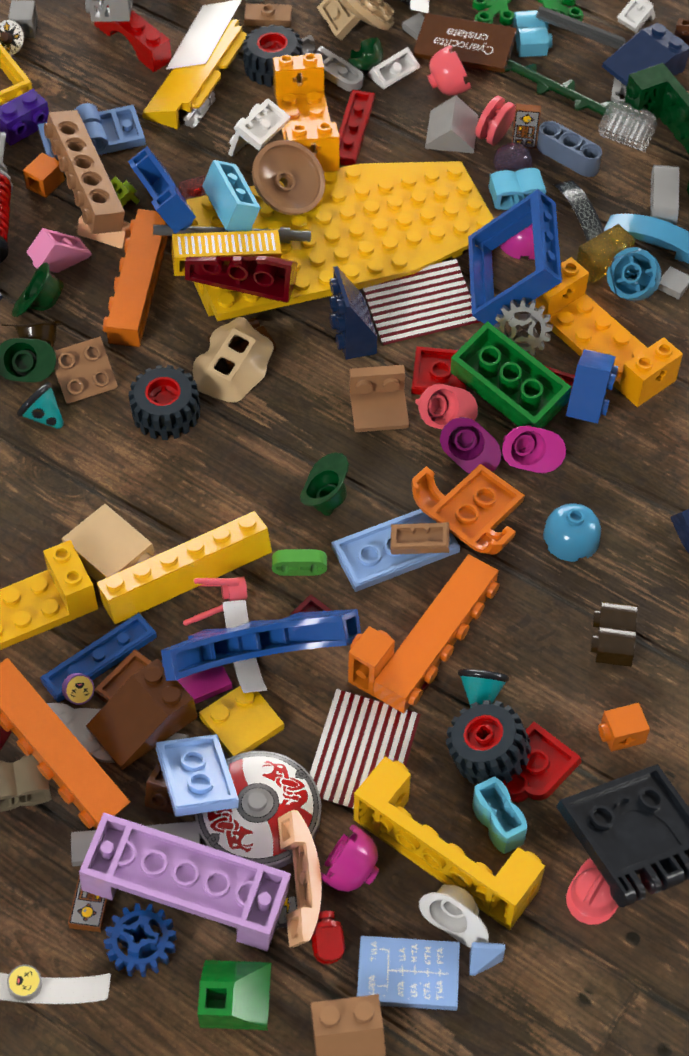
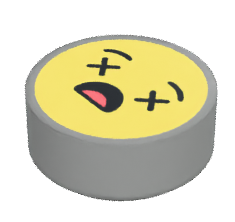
(24, 982)

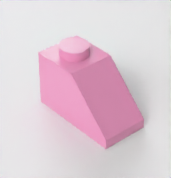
(57, 250)

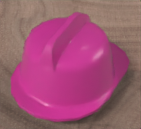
(533, 449)

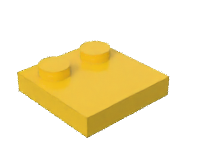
(241, 721)

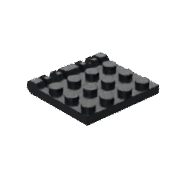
(632, 830)

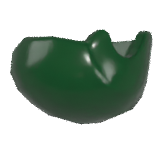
(368, 55)

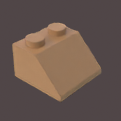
(348, 1027)

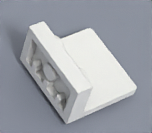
(259, 127)

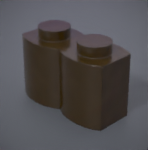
(615, 633)

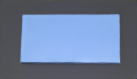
(368, 555)

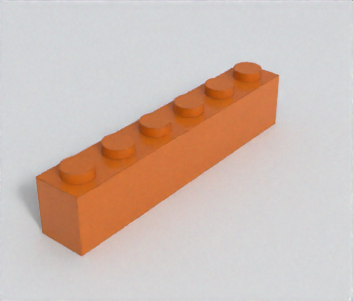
(136, 281)
(435, 634)
(56, 749)

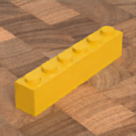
(175, 569)

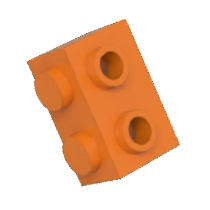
(368, 657)

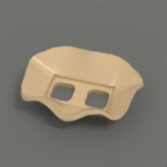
(249, 366)

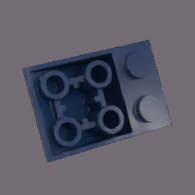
(351, 318)

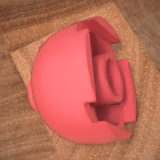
(447, 72)

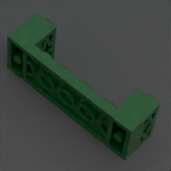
(664, 96)

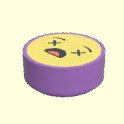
(78, 688)

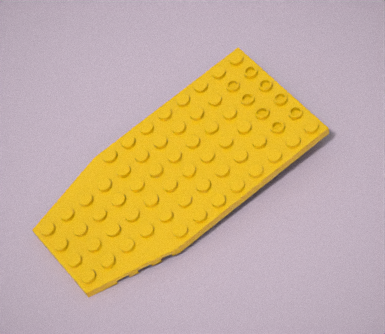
(369, 223)

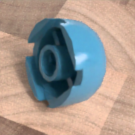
(634, 274)
(572, 532)

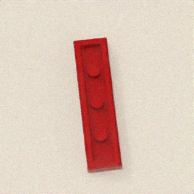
(354, 126)

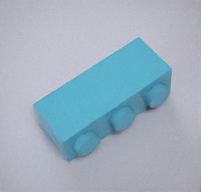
(231, 196)

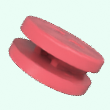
(495, 120)

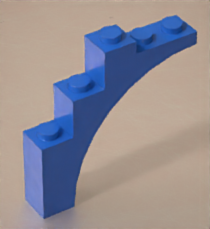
(260, 638)

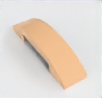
(296, 837)

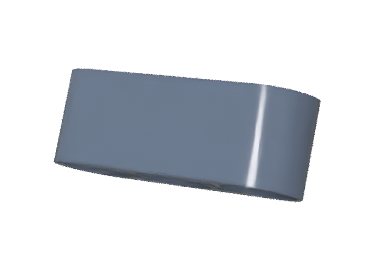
(569, 148)

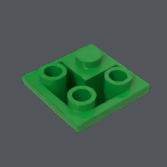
(234, 995)

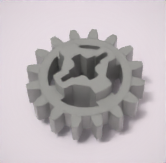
(515, 319)

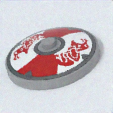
(266, 789)

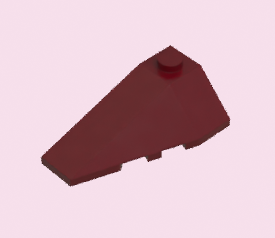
(252, 275)

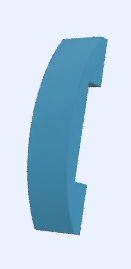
(654, 232)

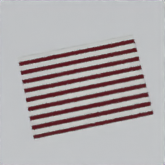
(421, 303)
(355, 741)

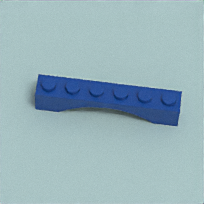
(165, 194)

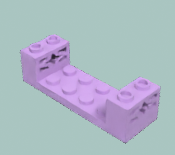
(185, 878)

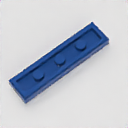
(101, 654)

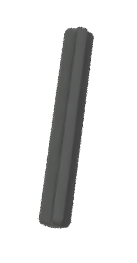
(580, 28)

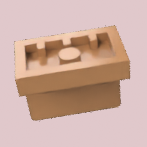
(84, 370)
(378, 398)

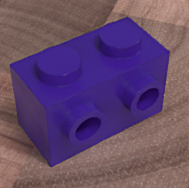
(22, 115)

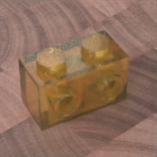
(600, 251)

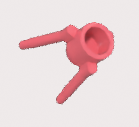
(231, 589)

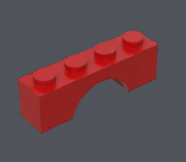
(149, 44)

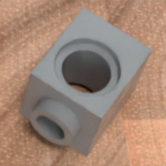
(25, 15)

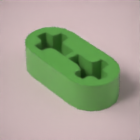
(299, 562)

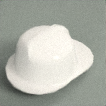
(455, 913)

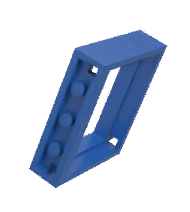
(534, 210)

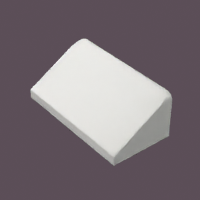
(394, 68)

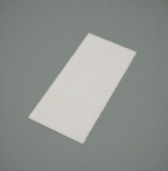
(204, 34)

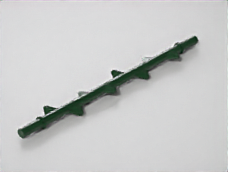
(566, 89)

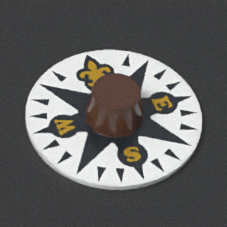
(11, 36)

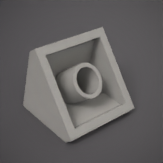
(452, 127)

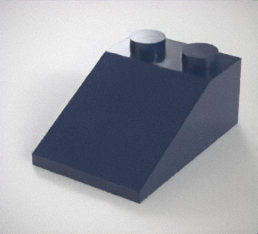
(646, 49)

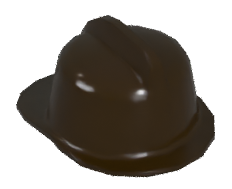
(43, 331)

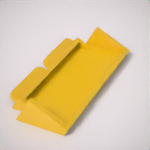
(191, 85)

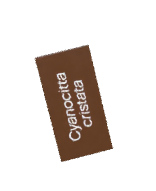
(475, 42)

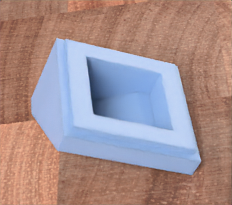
(484, 956)

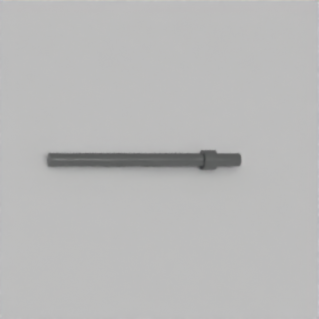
(285, 234)

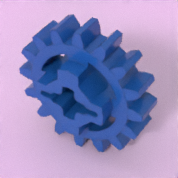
(131, 929)

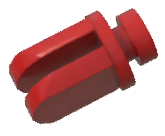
(328, 939)

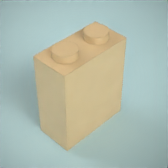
(108, 544)

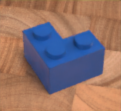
(592, 378)

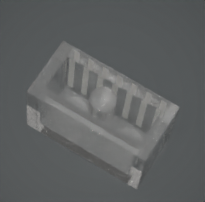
(628, 125)

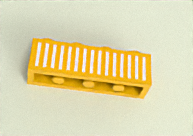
(223, 245)

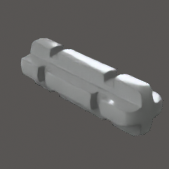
(192, 118)

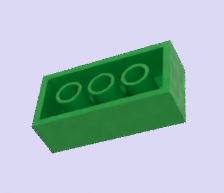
(509, 378)

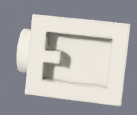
(636, 14)

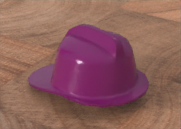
(470, 444)

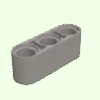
(665, 193)

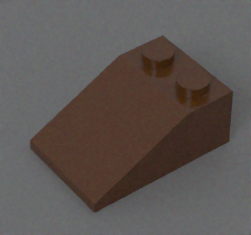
(141, 714)

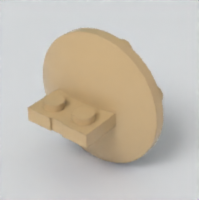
(345, 14)

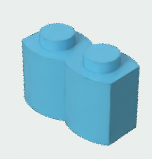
(532, 34)
(511, 187)
(504, 819)

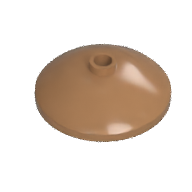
(298, 172)

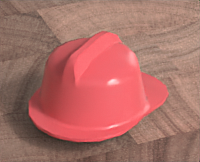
(443, 403)
(590, 896)

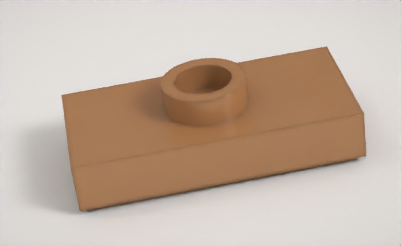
(267, 15)
(420, 538)

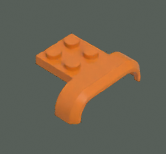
(471, 507)

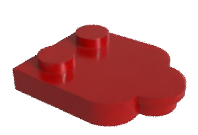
(546, 769)

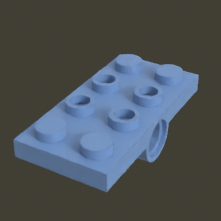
(108, 129)

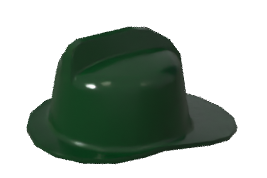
(40, 293)
(26, 360)
(325, 484)

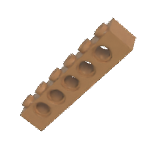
(84, 172)

